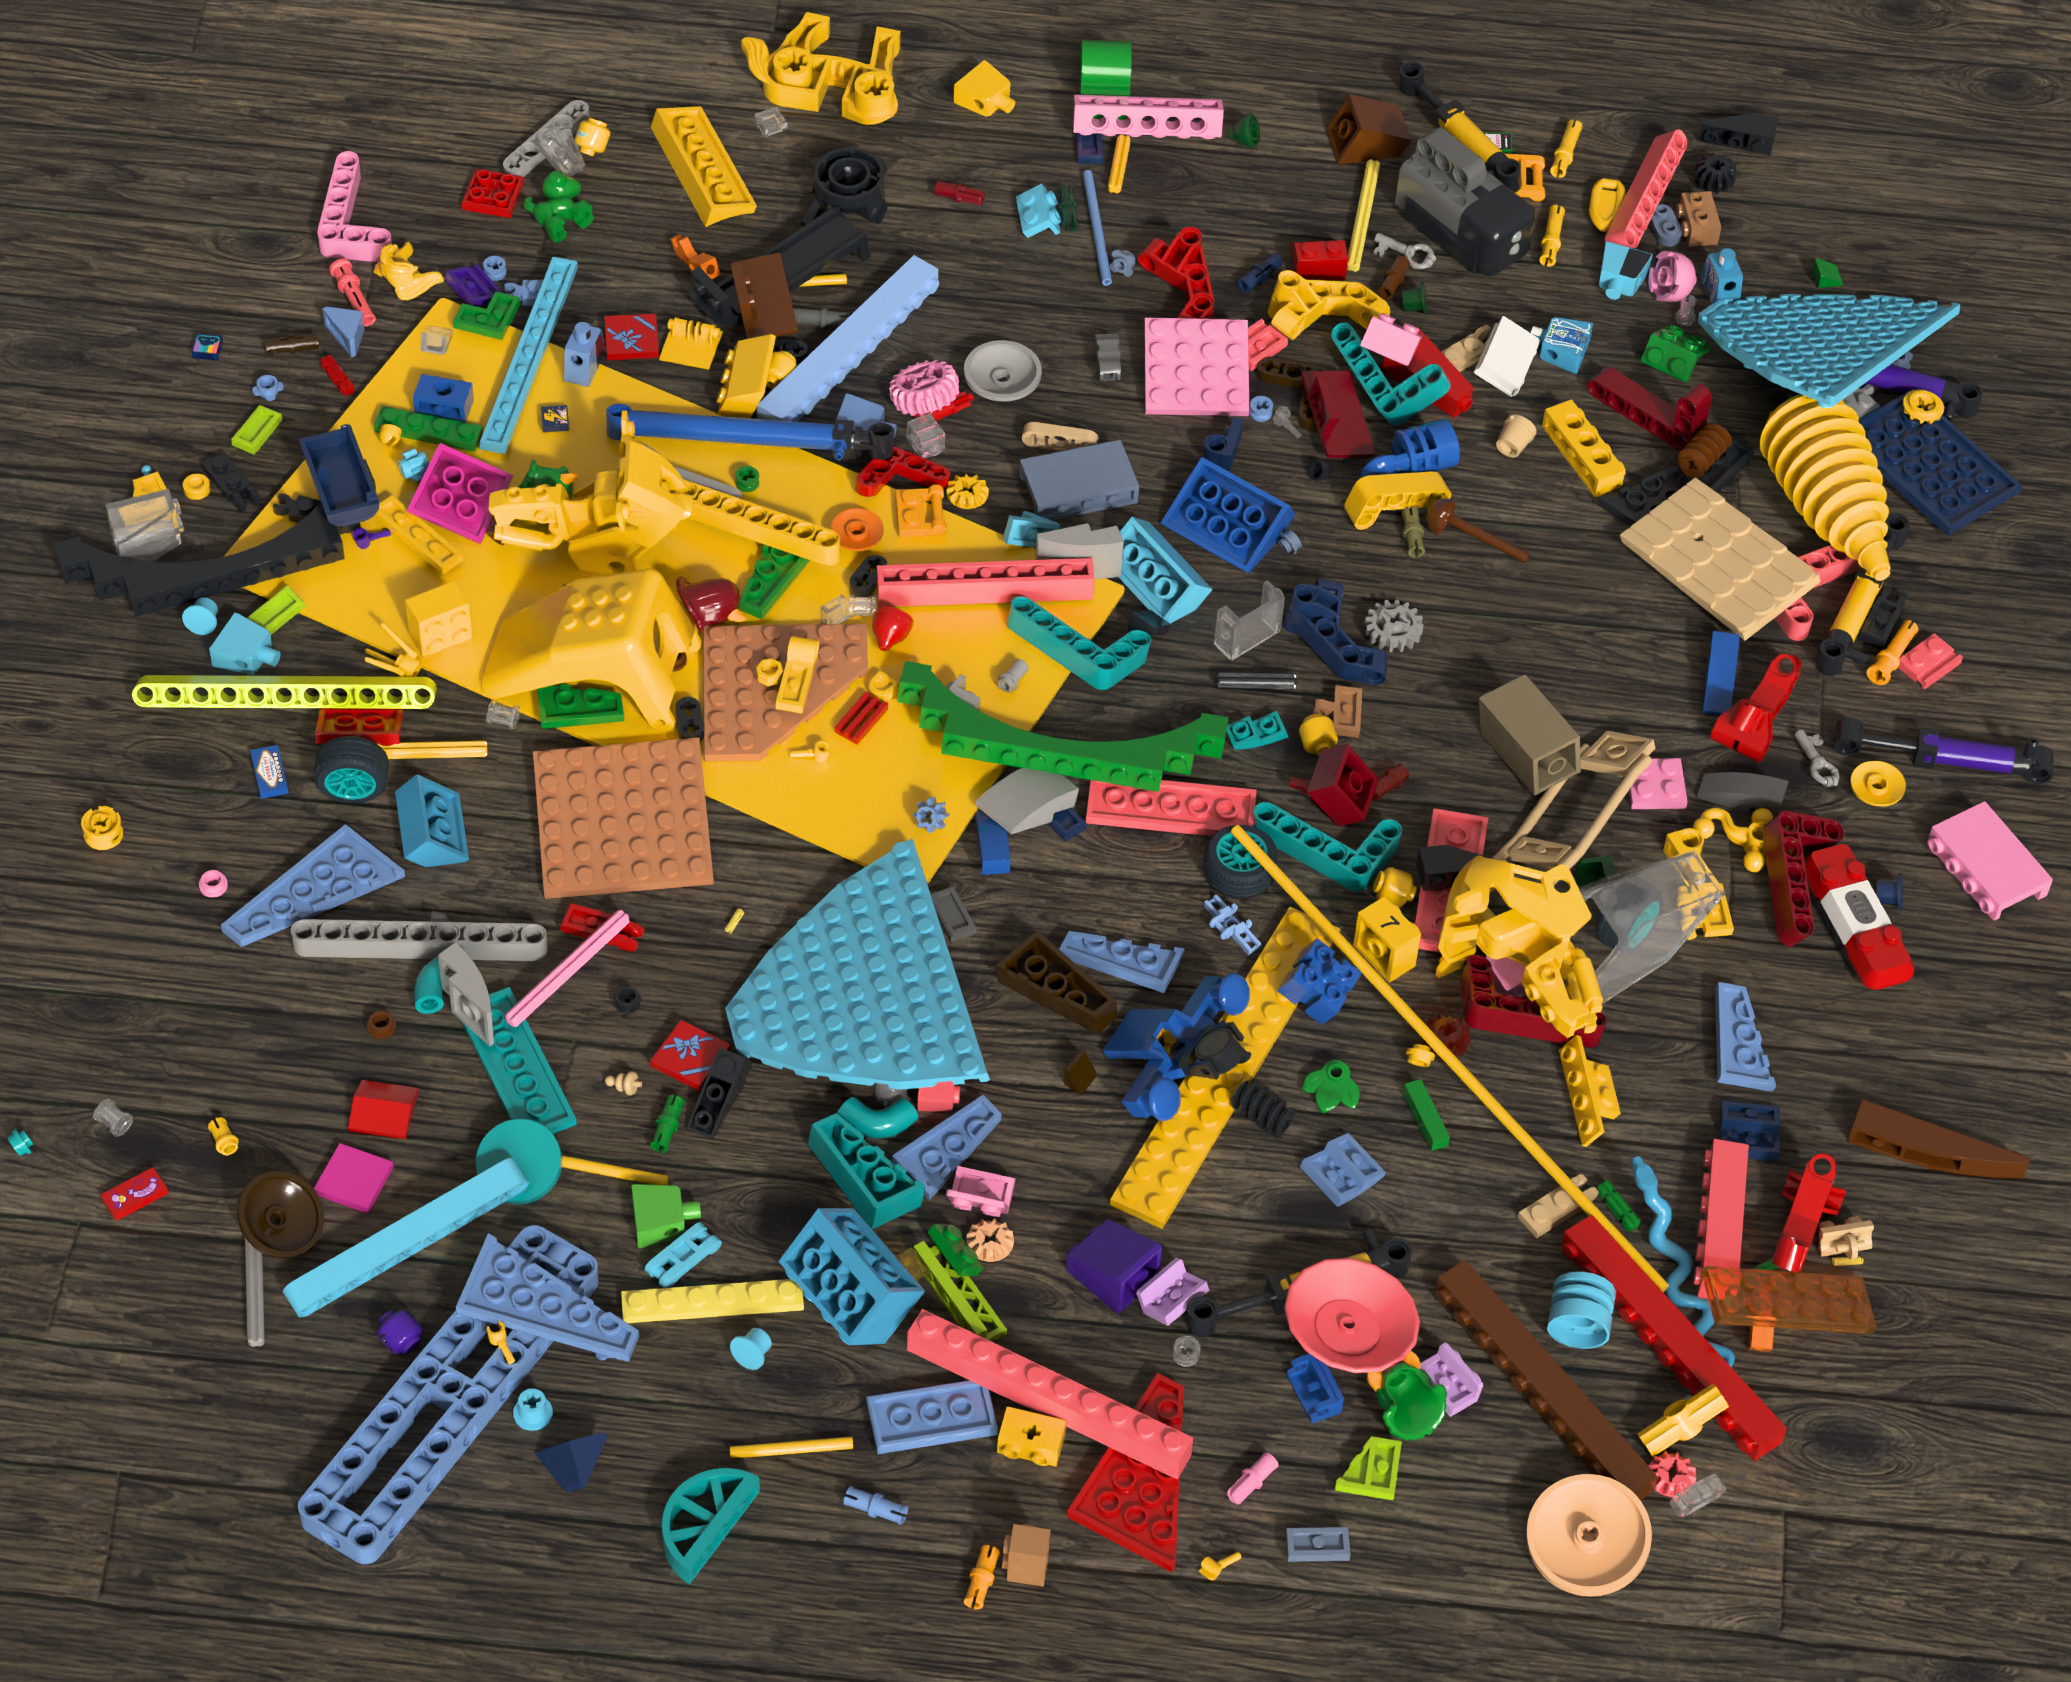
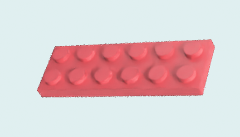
(1175, 808)
(1458, 831)

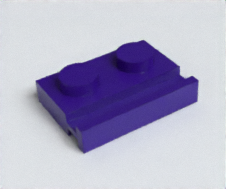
(472, 285)

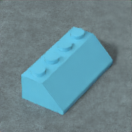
(1159, 572)

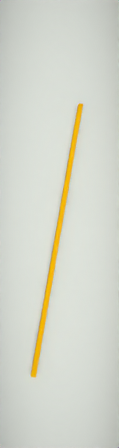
(1448, 1057)

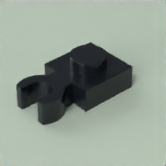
(296, 509)

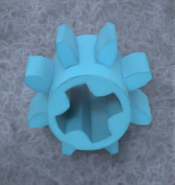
(413, 465)

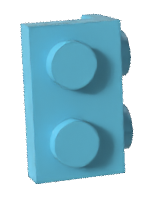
(1038, 211)

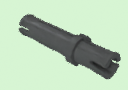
(820, 317)

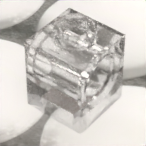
(926, 436)

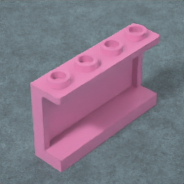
(1988, 859)

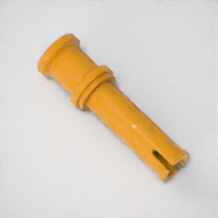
(1888, 659)

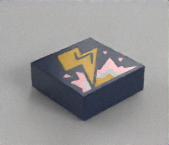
(555, 418)

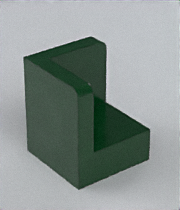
(1593, 869)

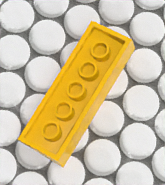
(701, 164)

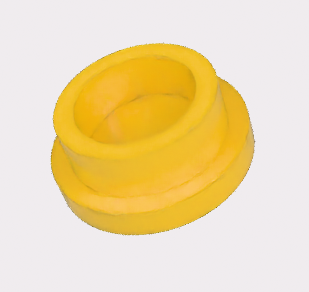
(1420, 1055)

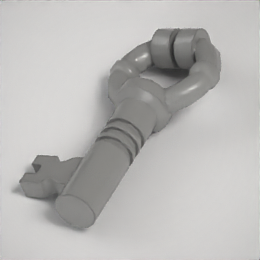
(1408, 251)
(1817, 761)

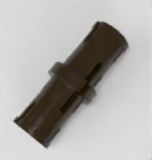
(292, 343)

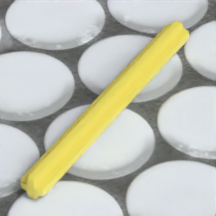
(1363, 215)

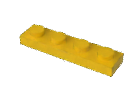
(418, 535)

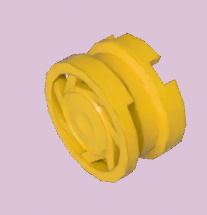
(101, 828)

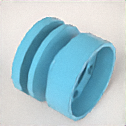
(1581, 1310)

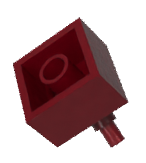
(1340, 785)

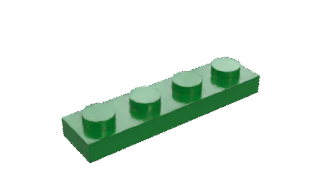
(431, 428)

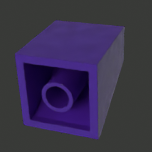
(1114, 1263)

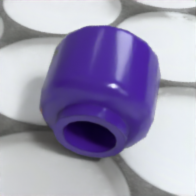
(399, 1332)

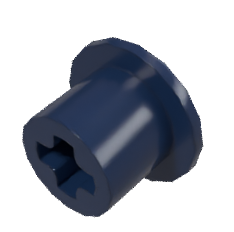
(1891, 891)

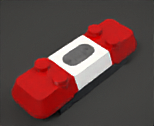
(1856, 918)

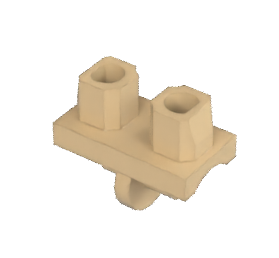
(1845, 1238)

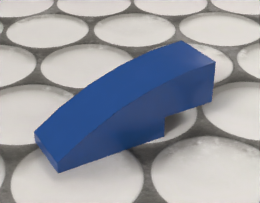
(1720, 673)
(992, 845)

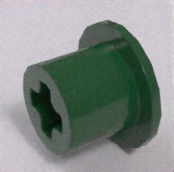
(1415, 299)

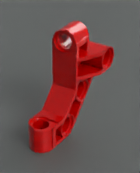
(1183, 267)
(1750, 720)
(1811, 1196)

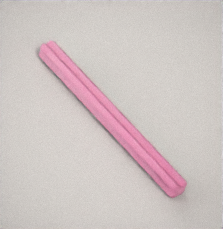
(567, 968)

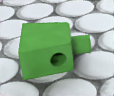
(660, 1213)

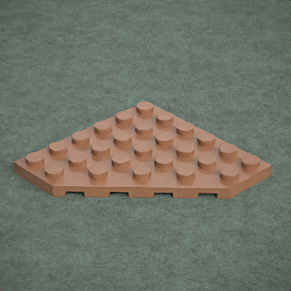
(741, 711)

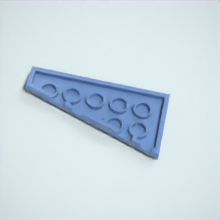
(325, 878)
(540, 1304)

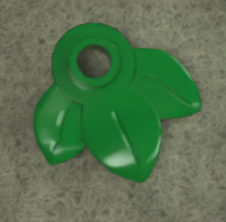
(1332, 1089)

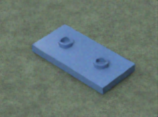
(931, 1416)

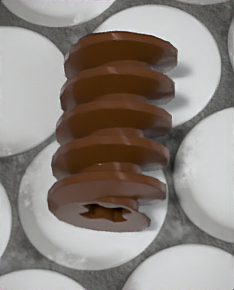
(1704, 450)

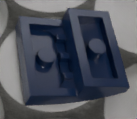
(1752, 1125)

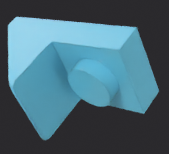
(1024, 529)

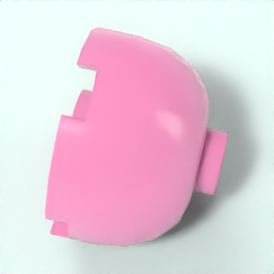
(1672, 277)

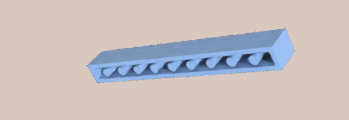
(850, 342)

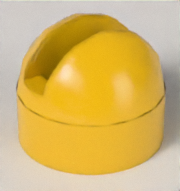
(390, 434)

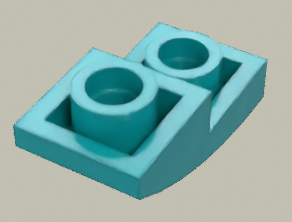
(1256, 733)

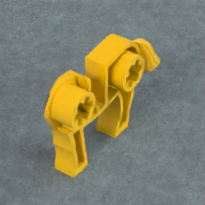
(800, 79)

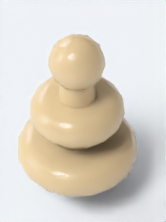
(627, 1083)

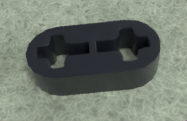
(864, 574)
(694, 720)

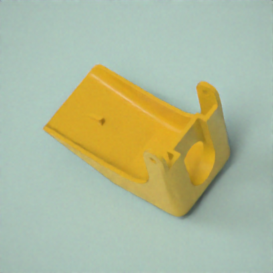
(597, 632)

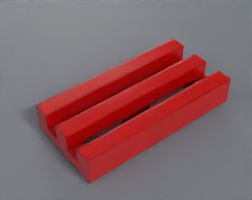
(871, 703)

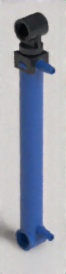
(837, 437)

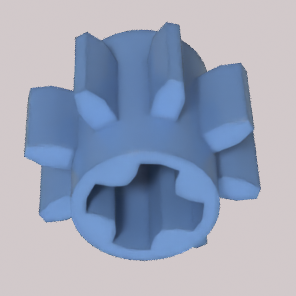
(925, 811)

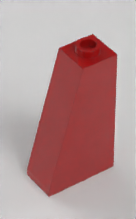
(1458, 397)

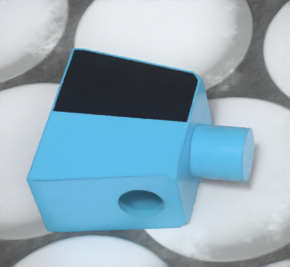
(1623, 270)

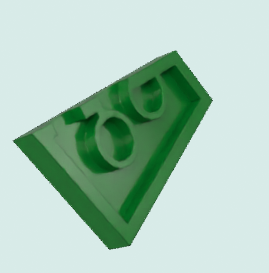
(573, 707)

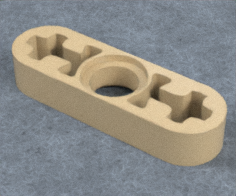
(1042, 430)

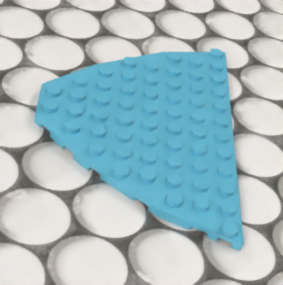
(1823, 341)
(862, 988)

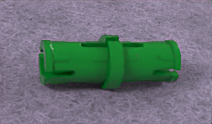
(667, 1123)

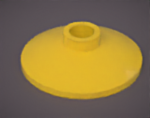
(1878, 783)

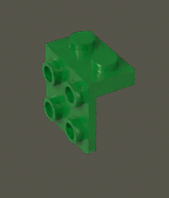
(1674, 352)

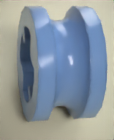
(499, 263)
(1261, 408)

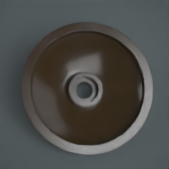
(292, 1205)

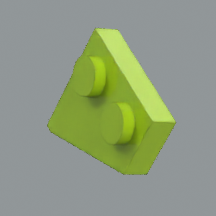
(1373, 1470)

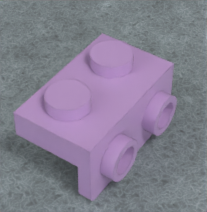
(1170, 1292)
(1461, 1383)

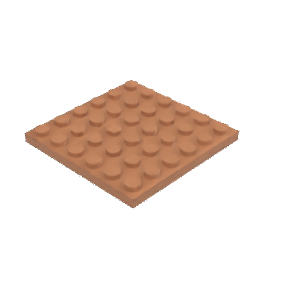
(622, 818)

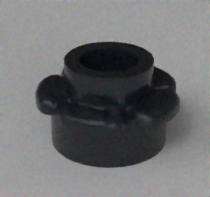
(627, 994)

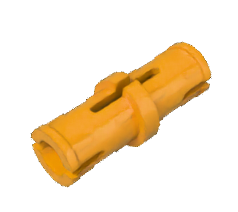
(981, 1577)

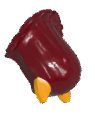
(710, 601)

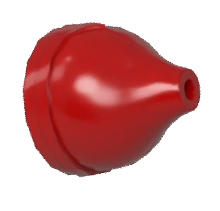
(891, 626)

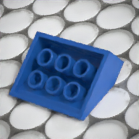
(1227, 516)

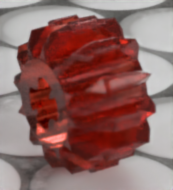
(1451, 1032)

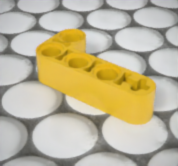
(1391, 493)

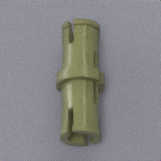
(1413, 531)

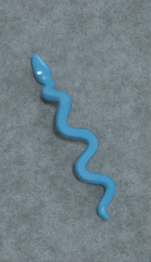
(1648, 1183)

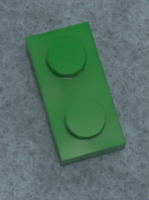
(955, 1249)

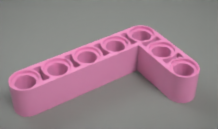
(335, 234)

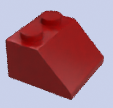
(1320, 259)

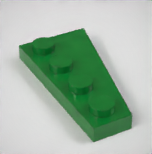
(770, 580)

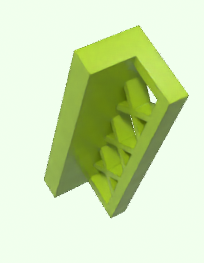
(954, 1299)

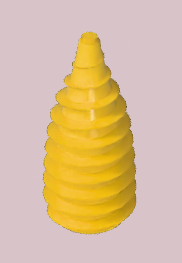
(1830, 477)

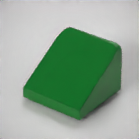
(1826, 274)

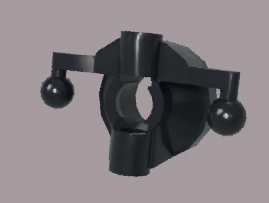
(851, 181)

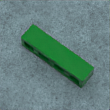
(1426, 1115)

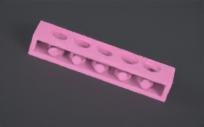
(1138, 107)

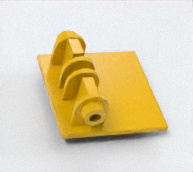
(690, 343)

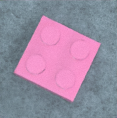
(1660, 786)

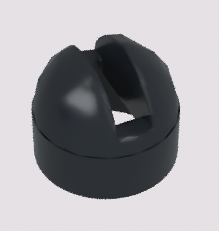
(1319, 470)

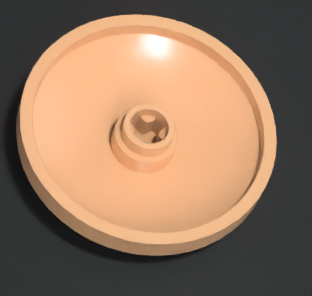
(1589, 1535)

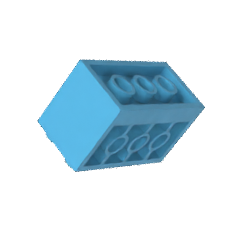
(851, 1276)

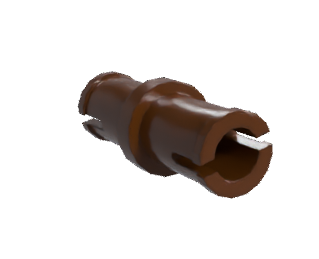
(1394, 277)

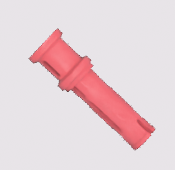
(354, 282)

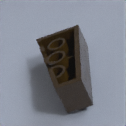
(1056, 982)

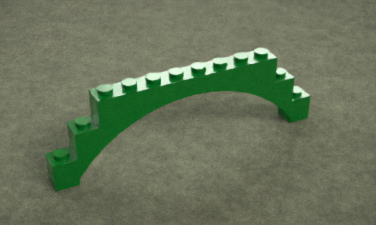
(1125, 763)

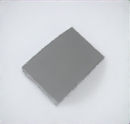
(1078, 542)
(1027, 799)
(467, 991)

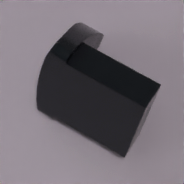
(1148, 622)

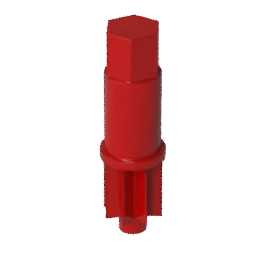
(962, 401)

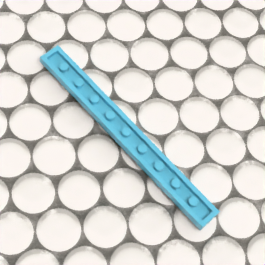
(528, 355)

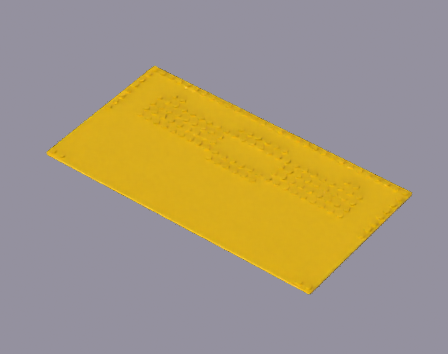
(863, 792)

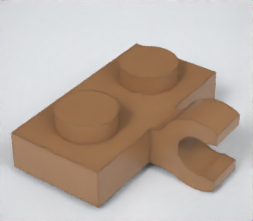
(1344, 710)

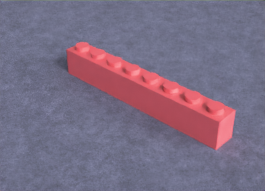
(985, 582)

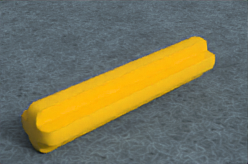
(1119, 164)

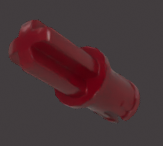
(959, 192)

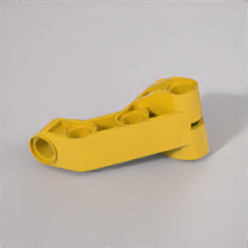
(1301, 302)

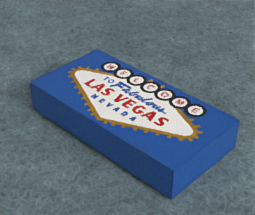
(269, 771)

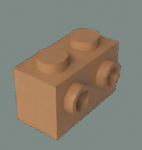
(1699, 218)
(1026, 1554)

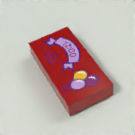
(134, 1194)

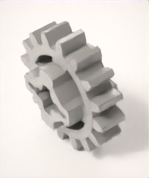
(1393, 625)

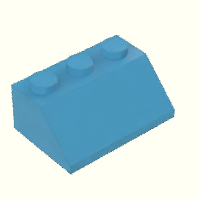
(431, 823)

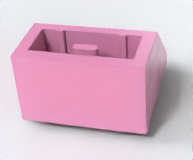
(1391, 339)

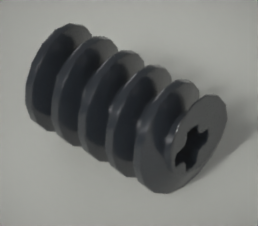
(1262, 1109)

